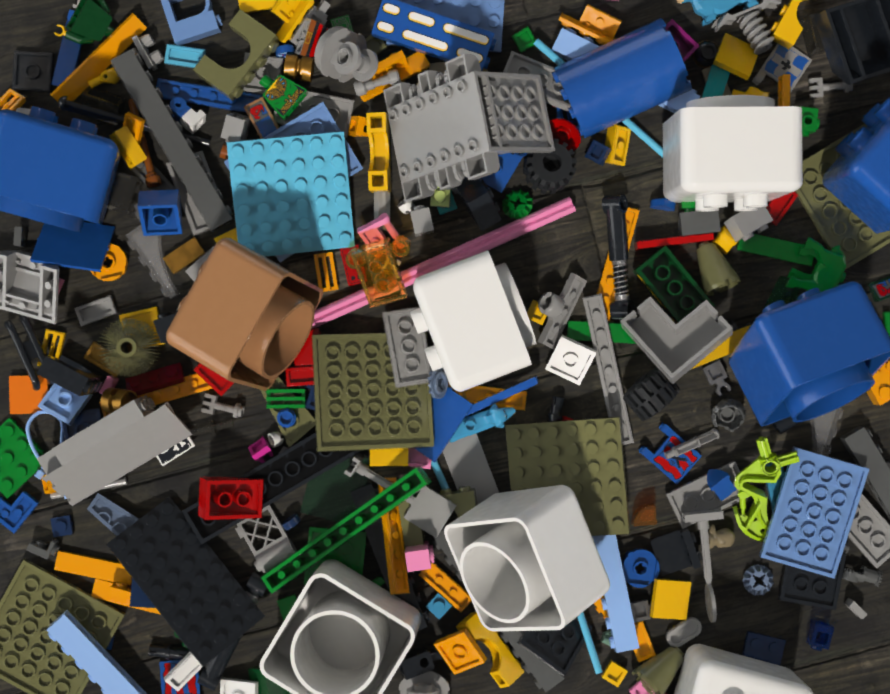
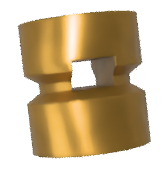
(299, 67)
(116, 398)

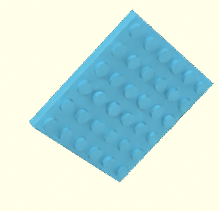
(291, 193)

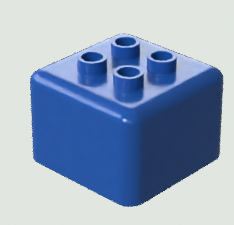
(55, 169)
(863, 170)
(810, 354)

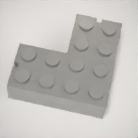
(680, 345)

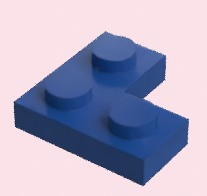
(16, 514)

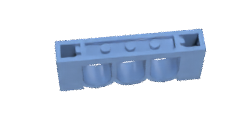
(194, 27)

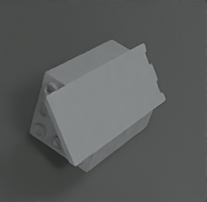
(111, 448)

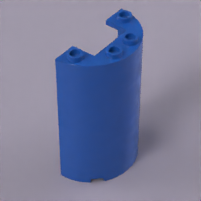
(623, 78)

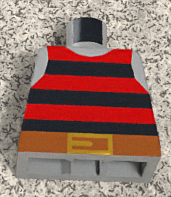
(309, 37)

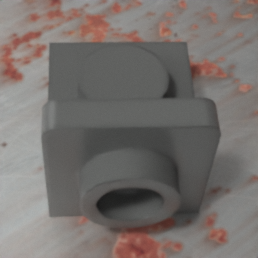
(41, 549)

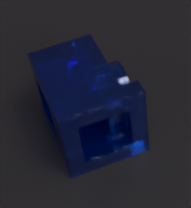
(826, 631)

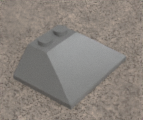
(28, 286)

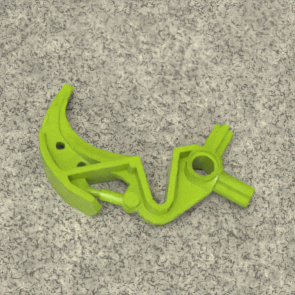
(759, 473)

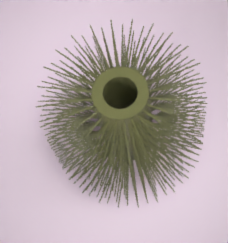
(122, 339)

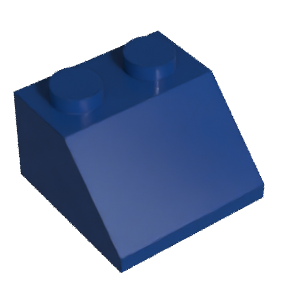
(160, 212)

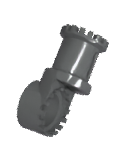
(863, 575)

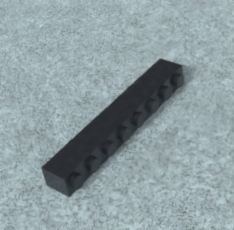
(376, 538)

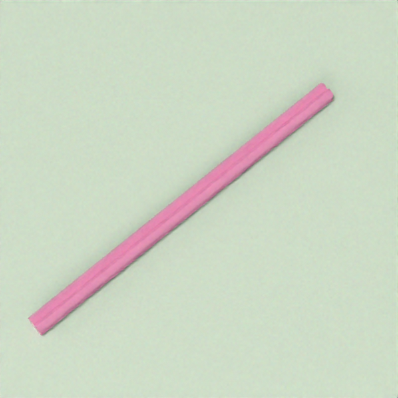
(468, 249)

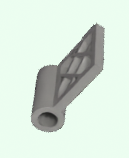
(273, 553)

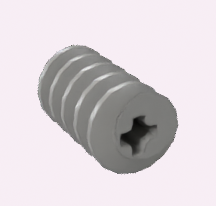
(755, 32)

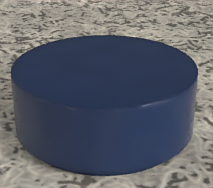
(290, 522)

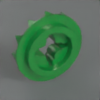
(522, 210)

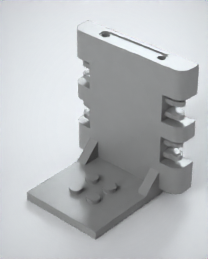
(462, 122)

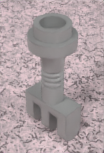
(820, 87)
(237, 410)

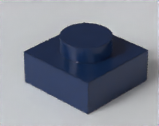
(598, 152)
(62, 525)

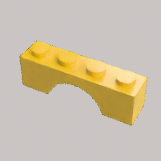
(787, 28)
(379, 140)
(504, 667)

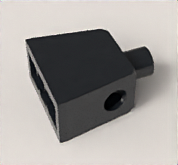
(413, 667)

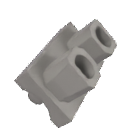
(151, 59)

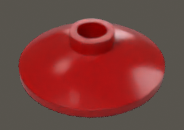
(565, 132)

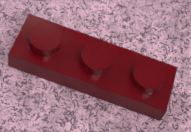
(156, 379)

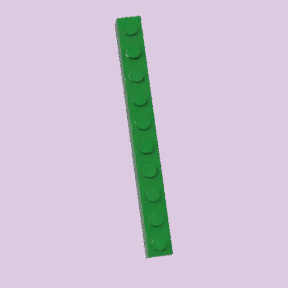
(346, 529)

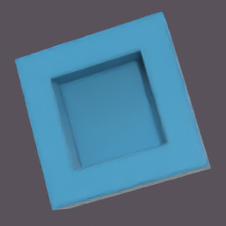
(438, 605)

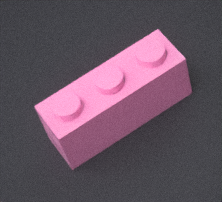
(419, 557)

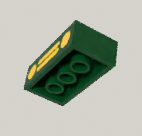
(670, 284)

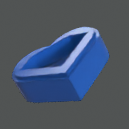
(662, 204)

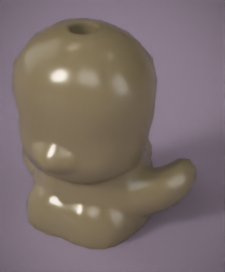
(721, 538)

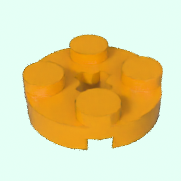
(118, 266)

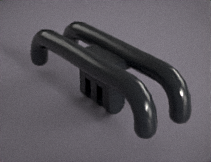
(29, 350)

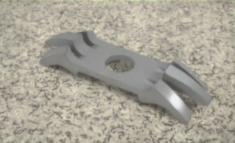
(728, 19)

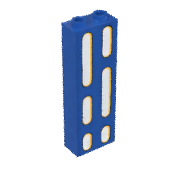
(431, 33)

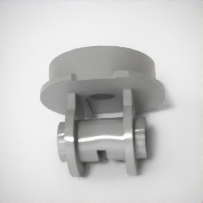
(345, 55)
(425, 684)

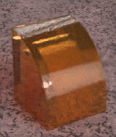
(644, 515)

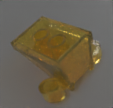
(380, 270)

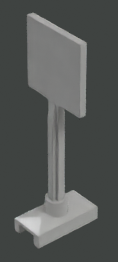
(427, 509)

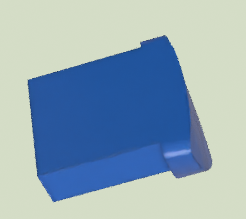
(720, 483)

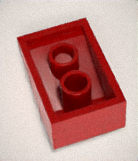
(230, 498)

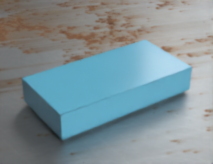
(183, 55)

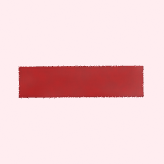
(670, 241)

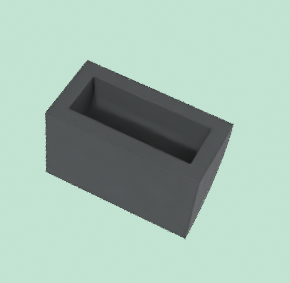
(698, 222)

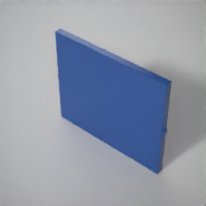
(73, 249)
(447, 417)

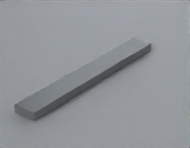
(607, 363)

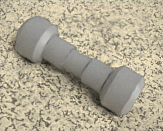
(391, 78)

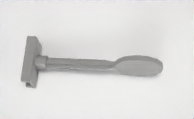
(702, 518)

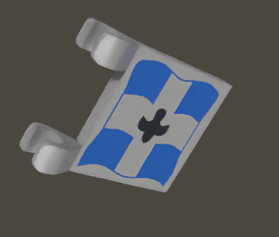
(782, 62)

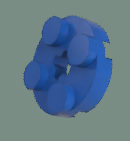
(647, 559)

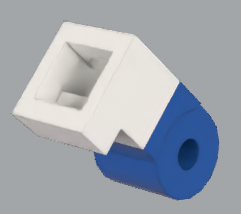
(187, 116)

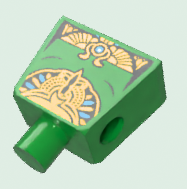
(282, 94)

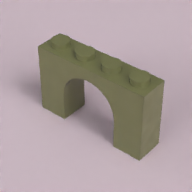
(232, 81)
(464, 499)

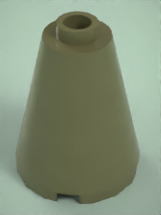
(715, 269)
(660, 670)

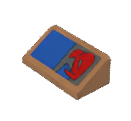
(261, 117)

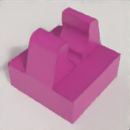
(259, 449)

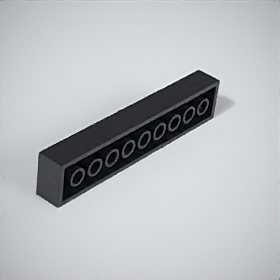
(280, 477)

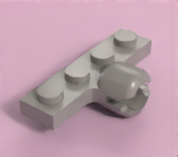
(559, 309)

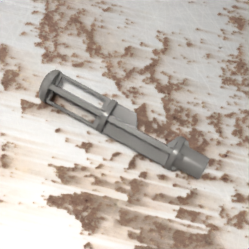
(693, 443)

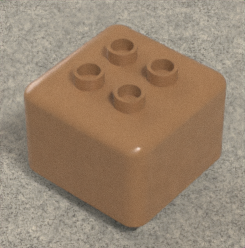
(244, 316)

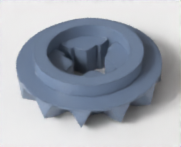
(437, 383)
(748, 580)

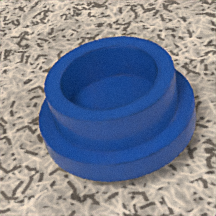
(286, 417)

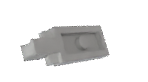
(316, 13)

